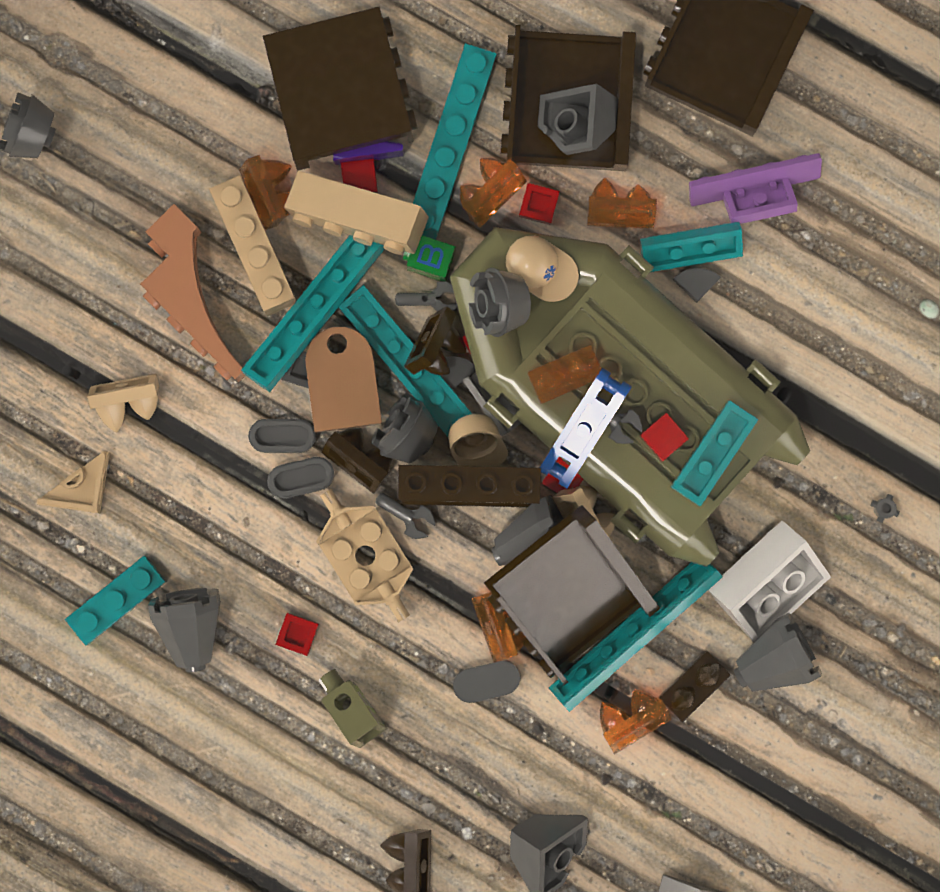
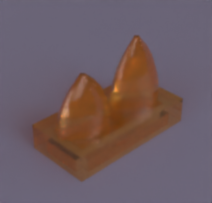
(260, 178)
(501, 184)
(610, 210)
(564, 374)
(498, 635)
(624, 730)

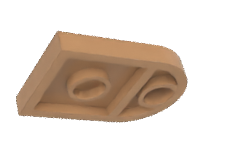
(342, 384)

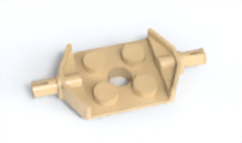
(344, 535)

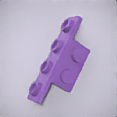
(758, 190)

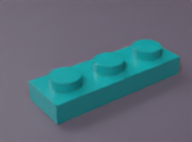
(693, 246)
(714, 453)
(115, 600)

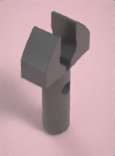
(427, 299)
(616, 433)
(406, 515)

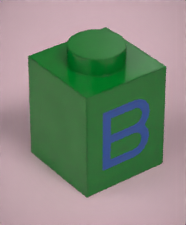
(431, 259)

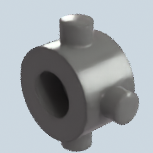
(885, 508)

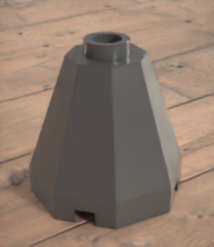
(526, 530)
(187, 625)
(777, 658)

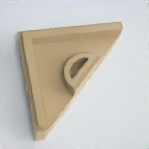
(81, 489)

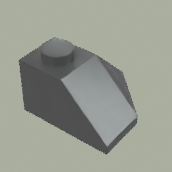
(578, 117)
(545, 847)

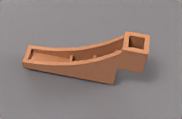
(179, 291)

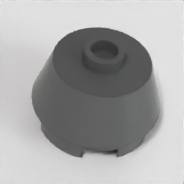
(27, 128)
(500, 302)
(406, 431)

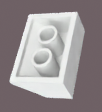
(770, 580)

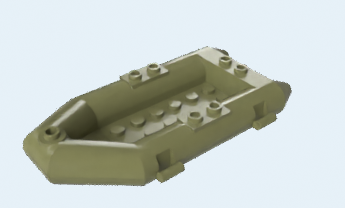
(655, 351)

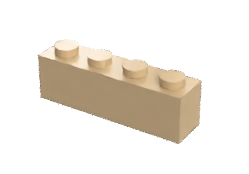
(356, 213)
(253, 245)

